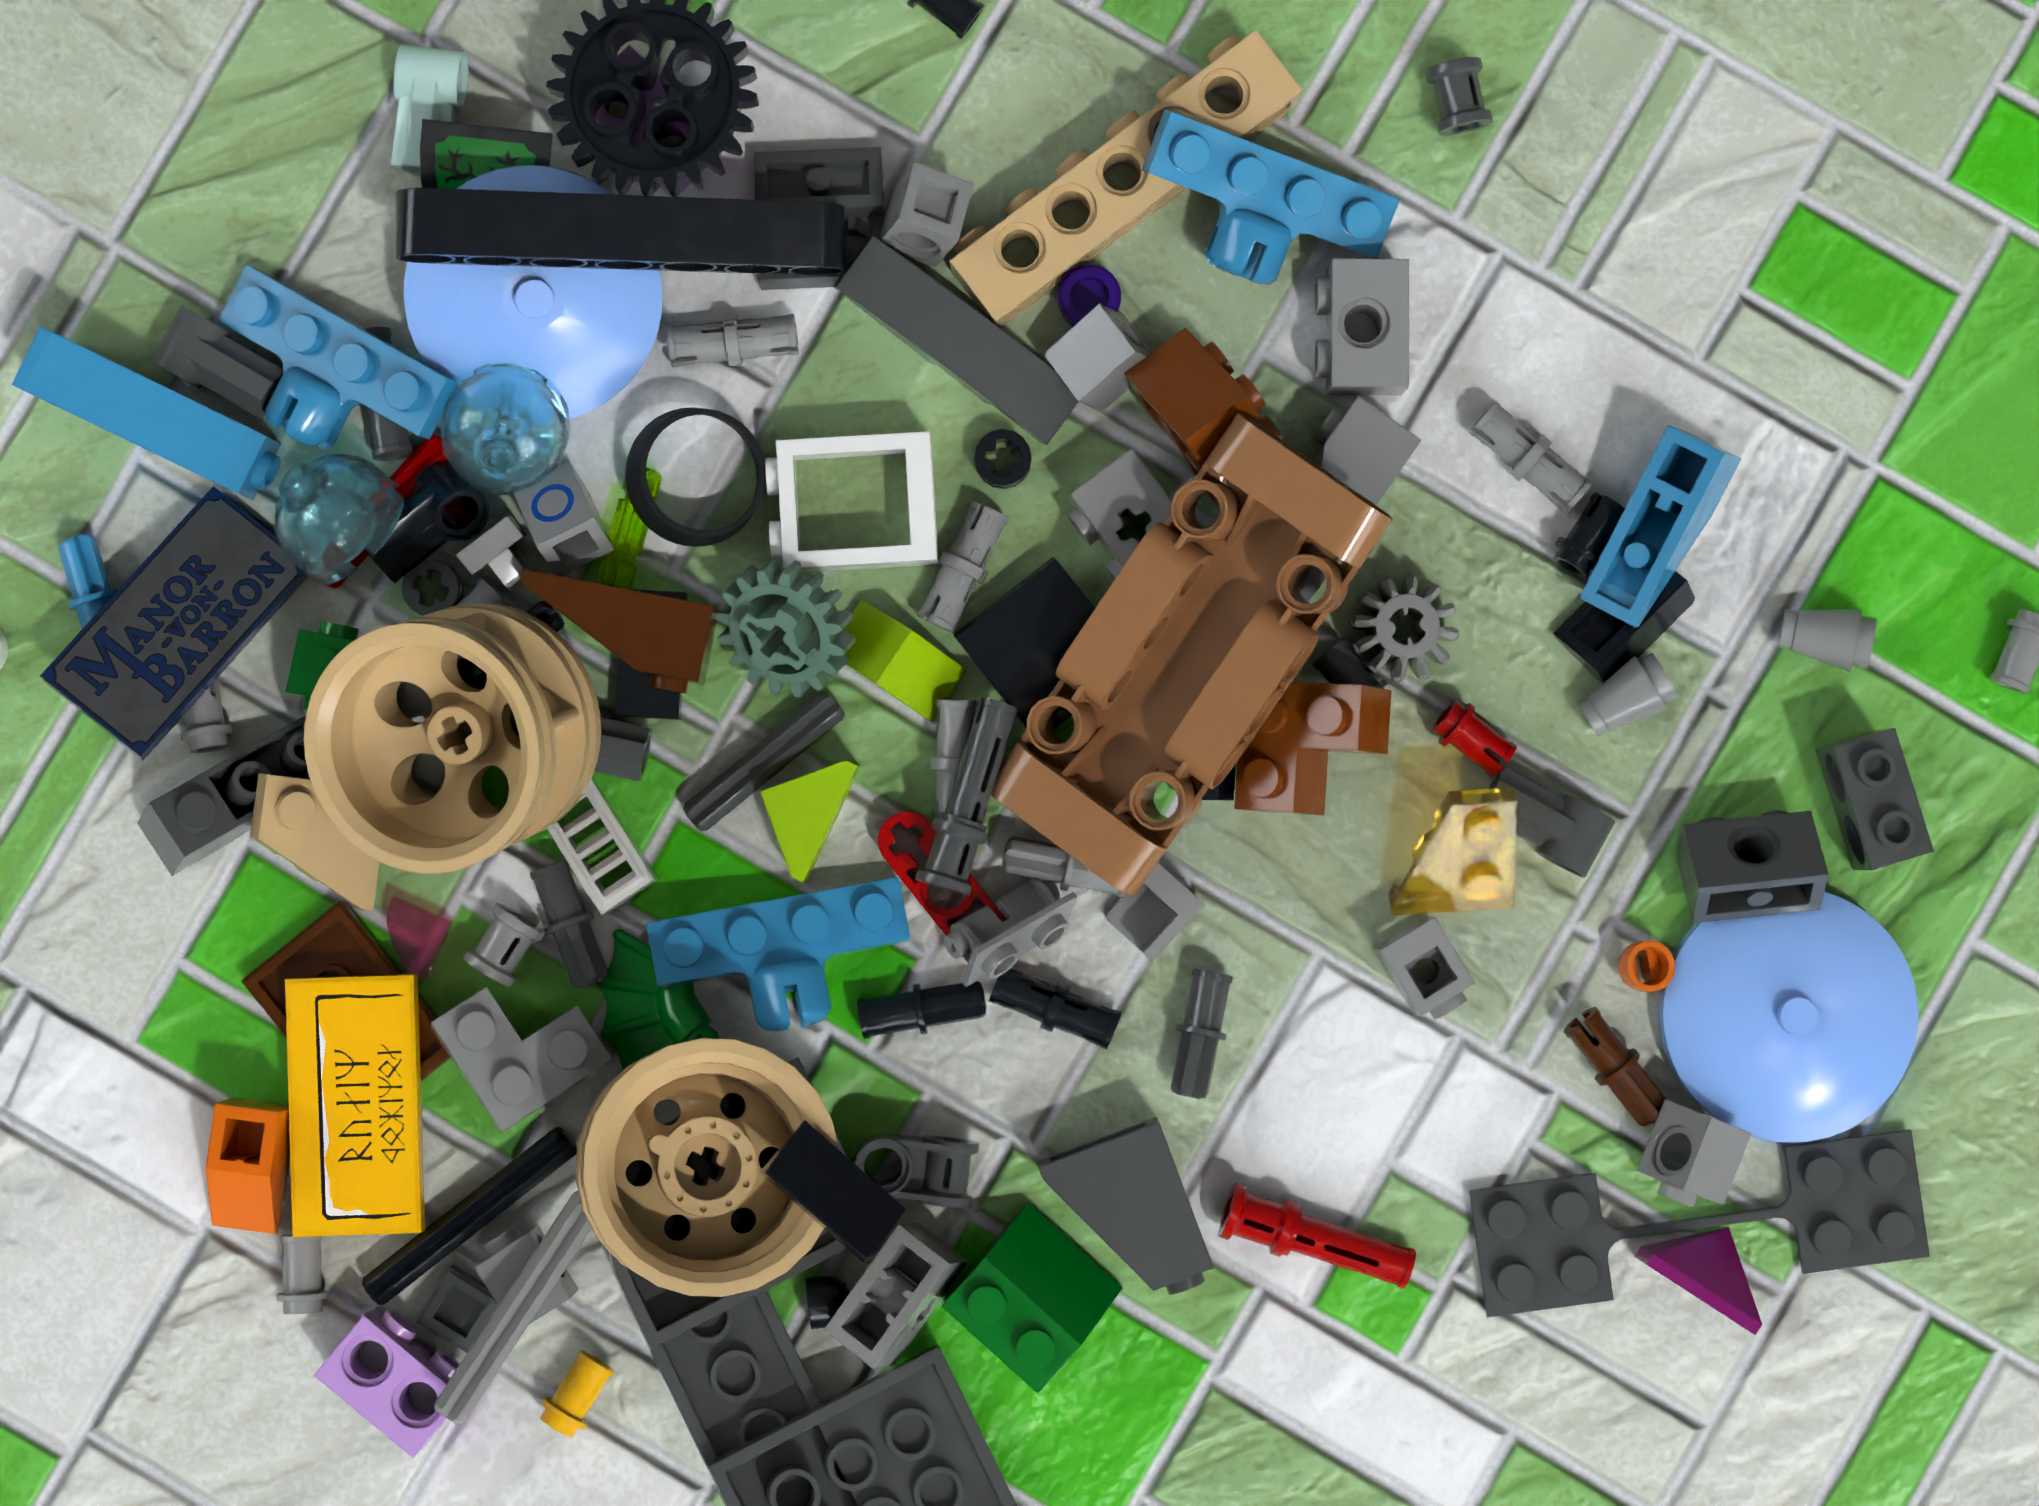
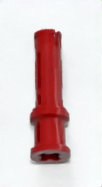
(1287, 1229)

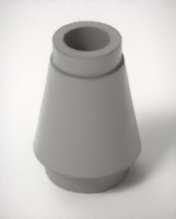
(1830, 636)
(1629, 695)

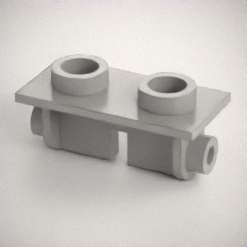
(993, 947)

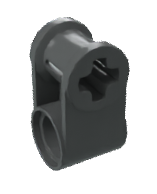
(924, 1167)

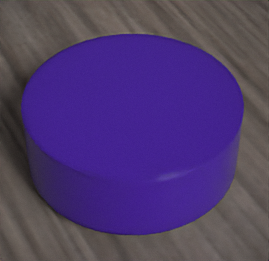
(1085, 289)

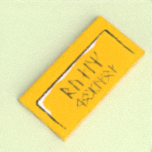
(355, 1105)

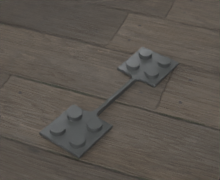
(1846, 1199)

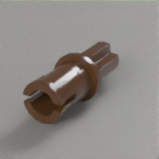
(1617, 1067)

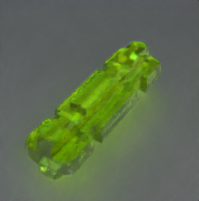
(627, 538)

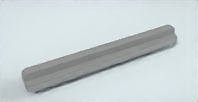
(514, 1313)

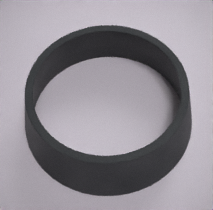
(647, 508)

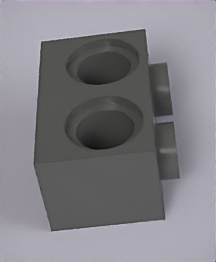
(1874, 800)

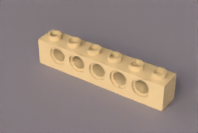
(1005, 291)

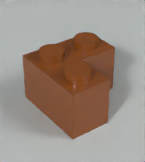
(1194, 396)
(1289, 754)

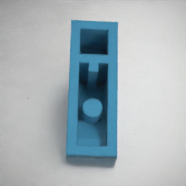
(1659, 524)

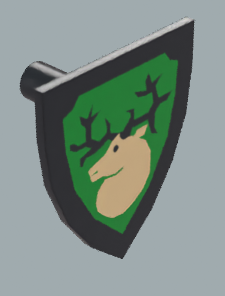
(461, 151)

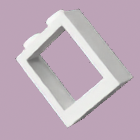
(782, 481)

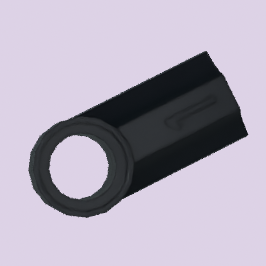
(429, 522)

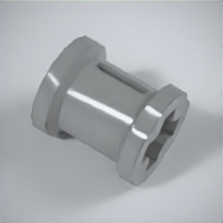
(503, 945)

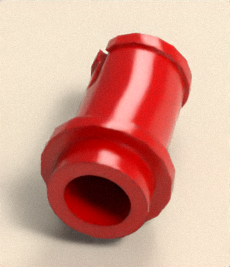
(1471, 735)

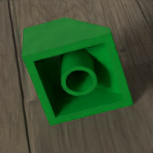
(1031, 1297)

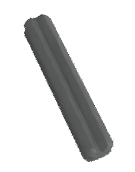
(763, 761)

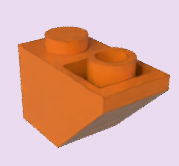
(248, 1164)

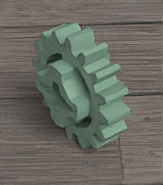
(785, 627)

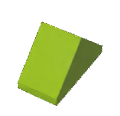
(900, 660)
(805, 813)

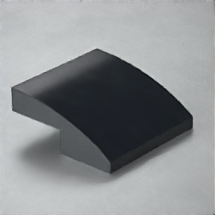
(1026, 636)

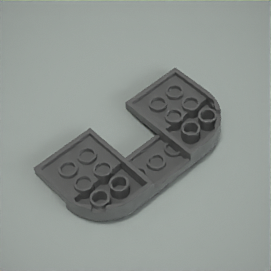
(759, 1417)

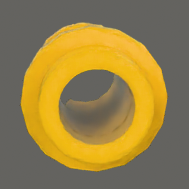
(576, 1394)

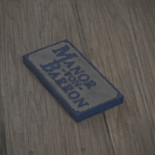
(176, 624)

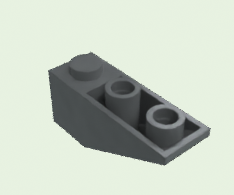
(220, 801)

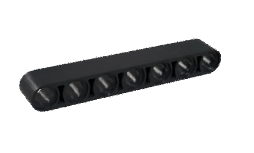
(619, 232)

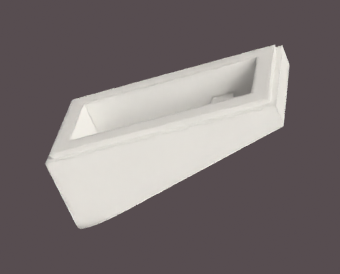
(626, 887)

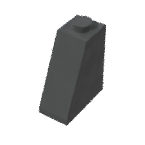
(1134, 1203)

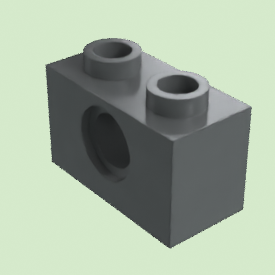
(1724, 887)

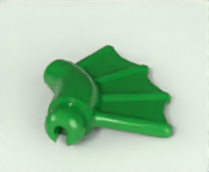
(639, 1013)

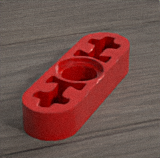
(905, 862)

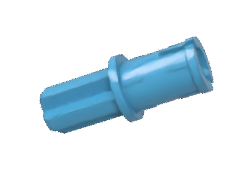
(85, 576)

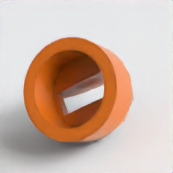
(1655, 963)

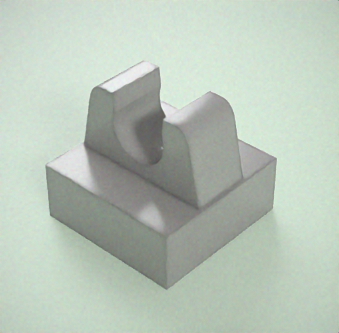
(496, 550)

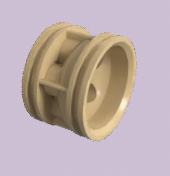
(365, 747)

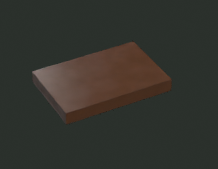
(336, 947)

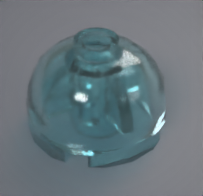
(504, 429)
(335, 512)

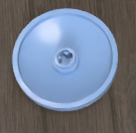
(569, 324)
(1790, 1020)

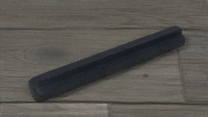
(469, 1216)

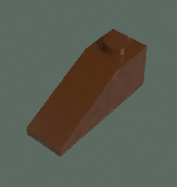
(645, 630)

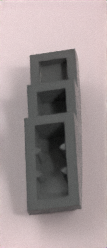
(957, 339)

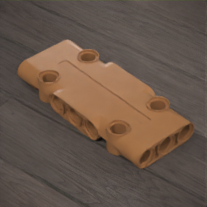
(1187, 654)

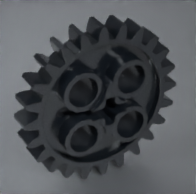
(708, 108)

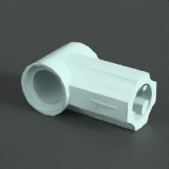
(428, 86)

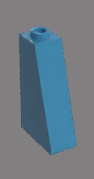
(148, 414)

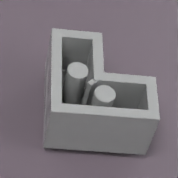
(513, 1074)

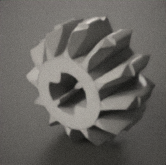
(1426, 627)

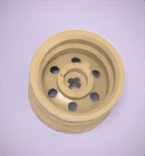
(632, 1218)

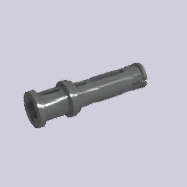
(961, 826)

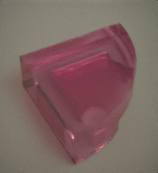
(416, 935)

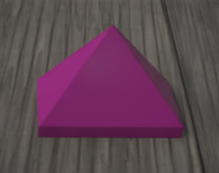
(1709, 1270)

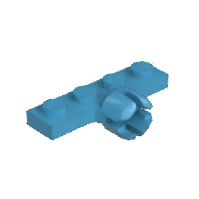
(1265, 198)
(331, 365)
(780, 945)

